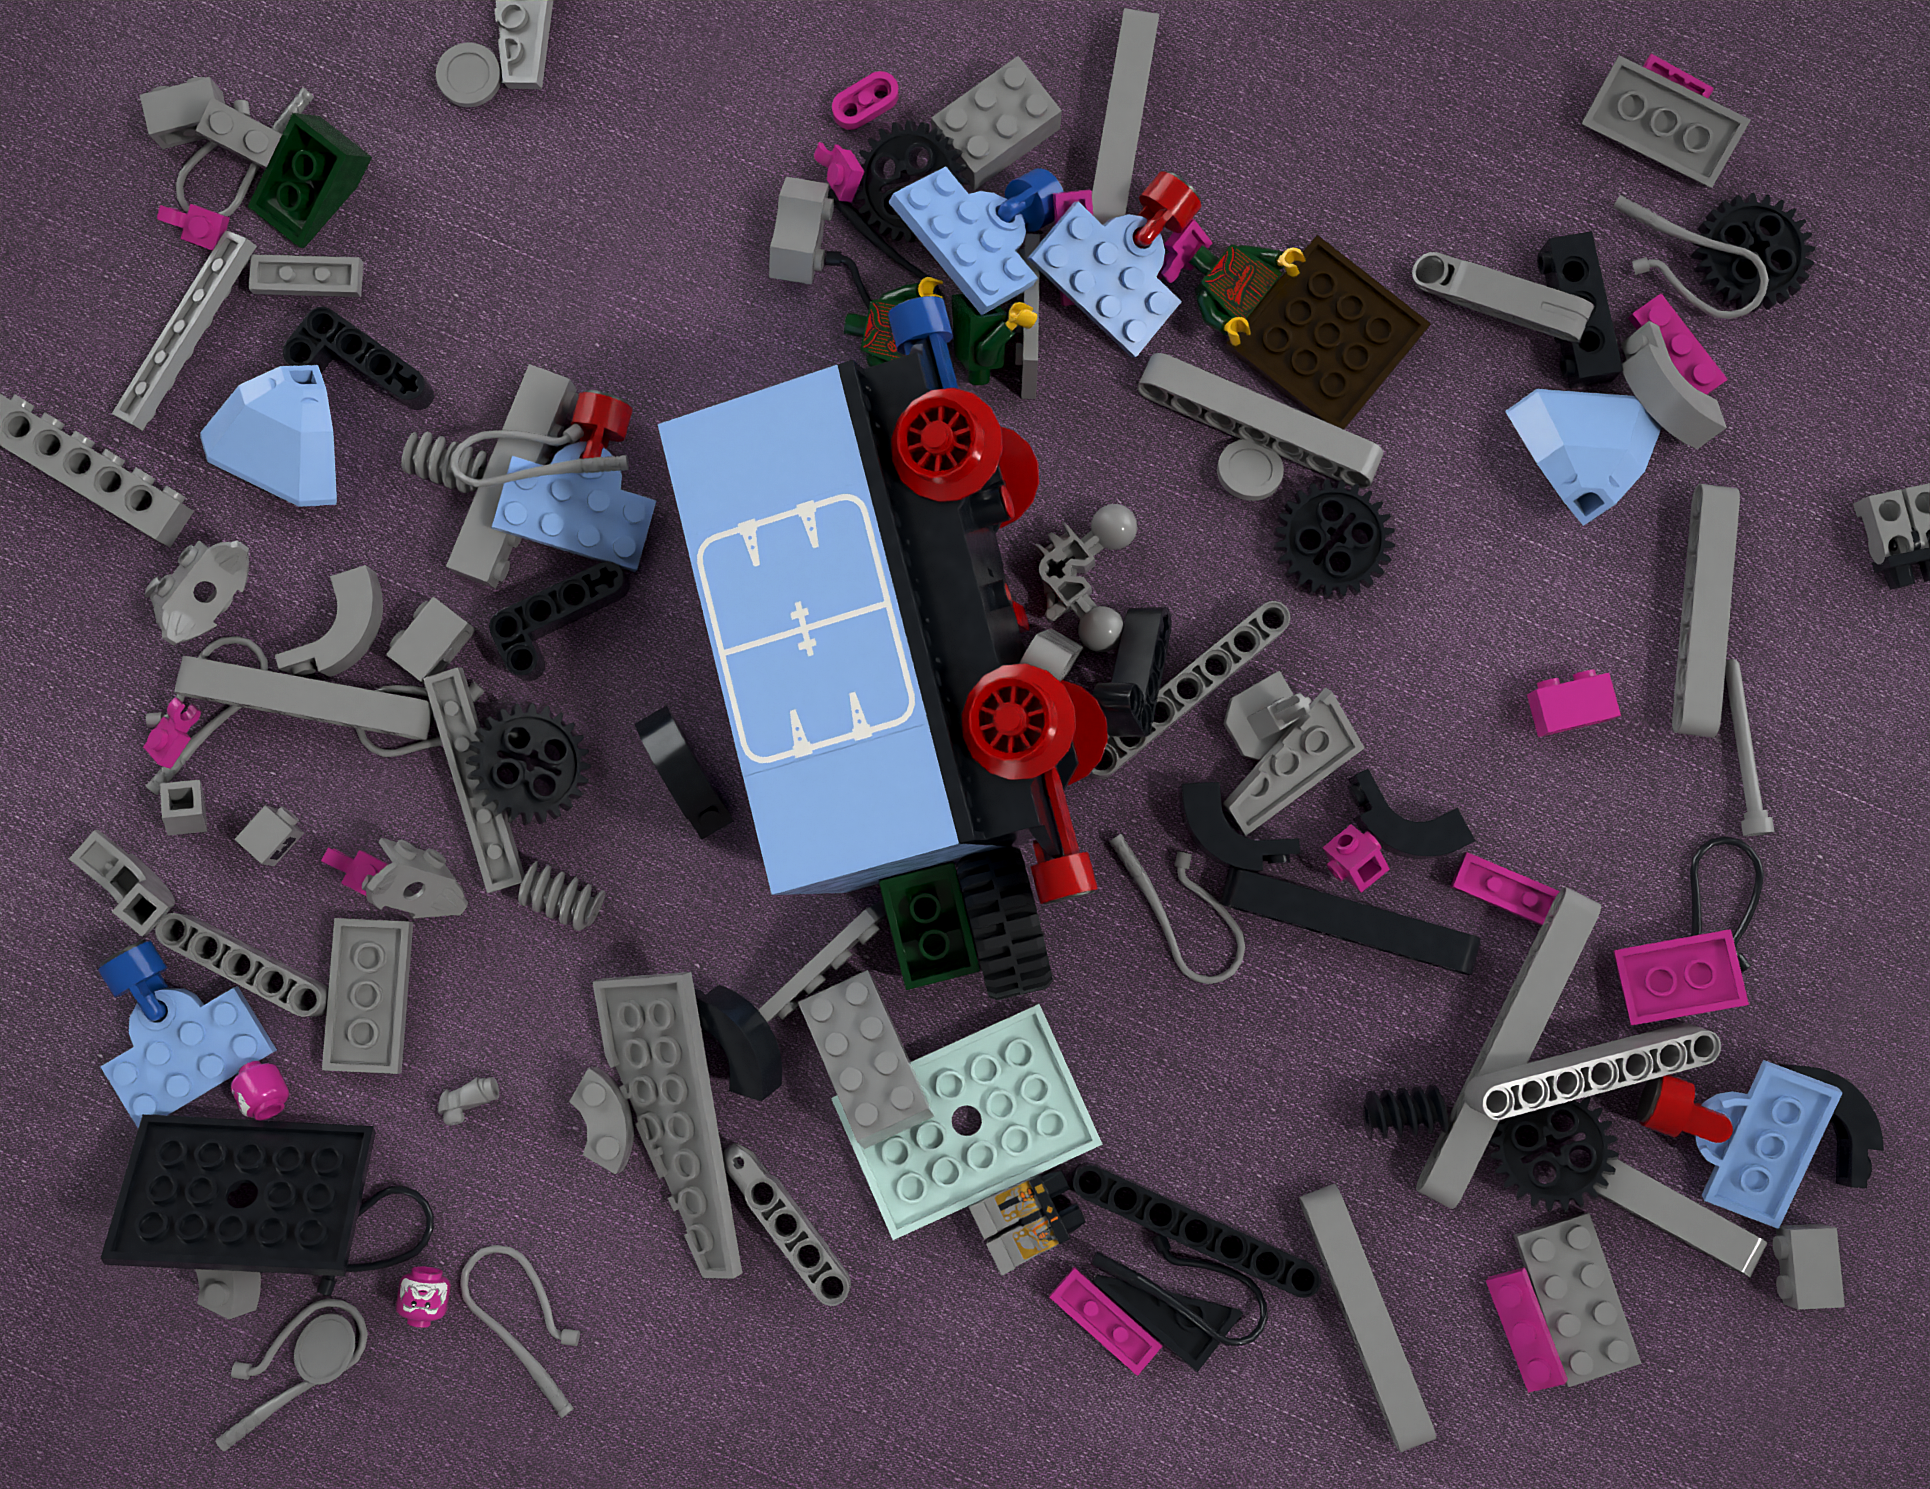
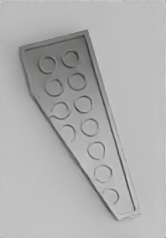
(659, 1051)

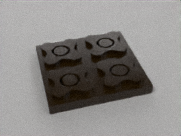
(1328, 335)

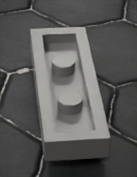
(306, 275)

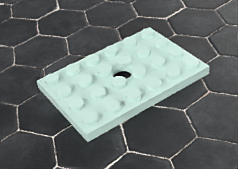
(1027, 1114)

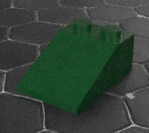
(308, 178)
(929, 925)

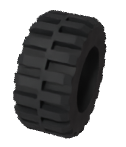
(1004, 923)

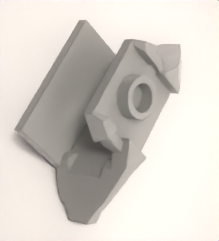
(184, 616)
(439, 892)

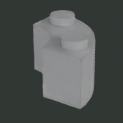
(799, 230)
(607, 1120)
(228, 1291)

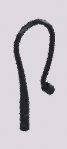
(835, 258)
(1696, 928)
(328, 1283)
(1144, 1284)

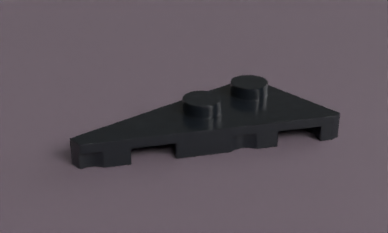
(1170, 1326)

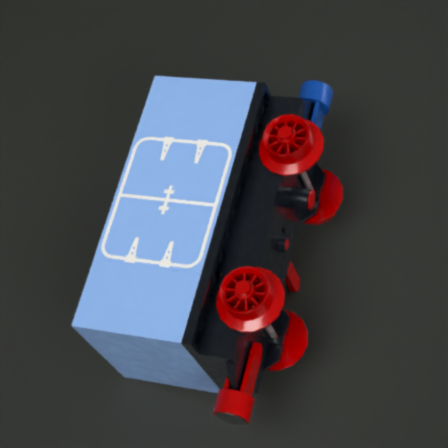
(873, 623)

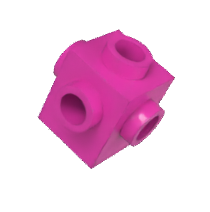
(1350, 852)

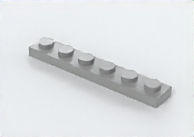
(184, 330)
(489, 833)

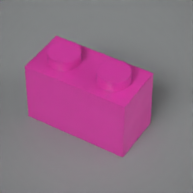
(1573, 704)

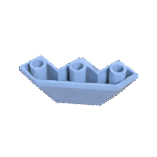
(278, 436)
(1586, 444)

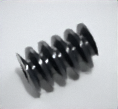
(1404, 1110)

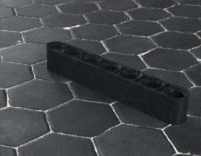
(1350, 921)
(1209, 1242)

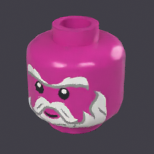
(259, 1090)
(423, 1296)

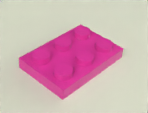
(1680, 977)

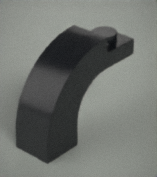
(682, 772)
(1402, 836)
(1215, 838)
(746, 1039)
(1854, 1127)

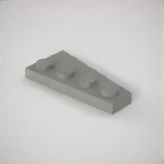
(523, 41)
(1027, 351)
(1296, 763)
(833, 955)

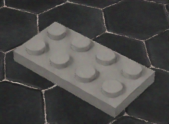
(1665, 121)
(367, 996)
(1577, 1298)

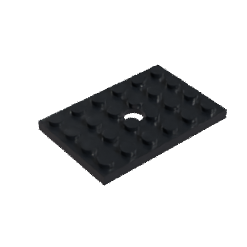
(179, 1185)

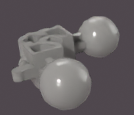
(1112, 529)

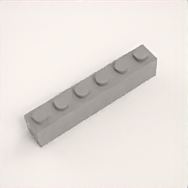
(540, 409)

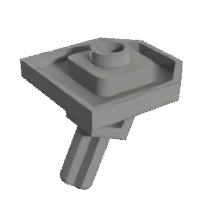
(1263, 715)

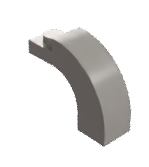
(1665, 392)
(352, 632)
(135, 887)

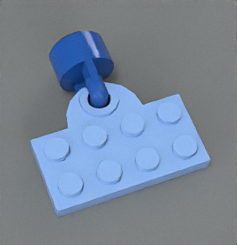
(979, 232)
(175, 1037)

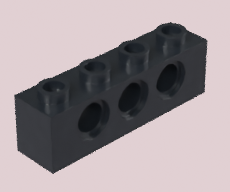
(1579, 256)

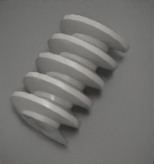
(435, 461)
(560, 898)

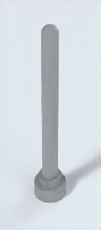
(1755, 819)

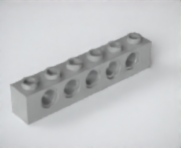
(160, 521)

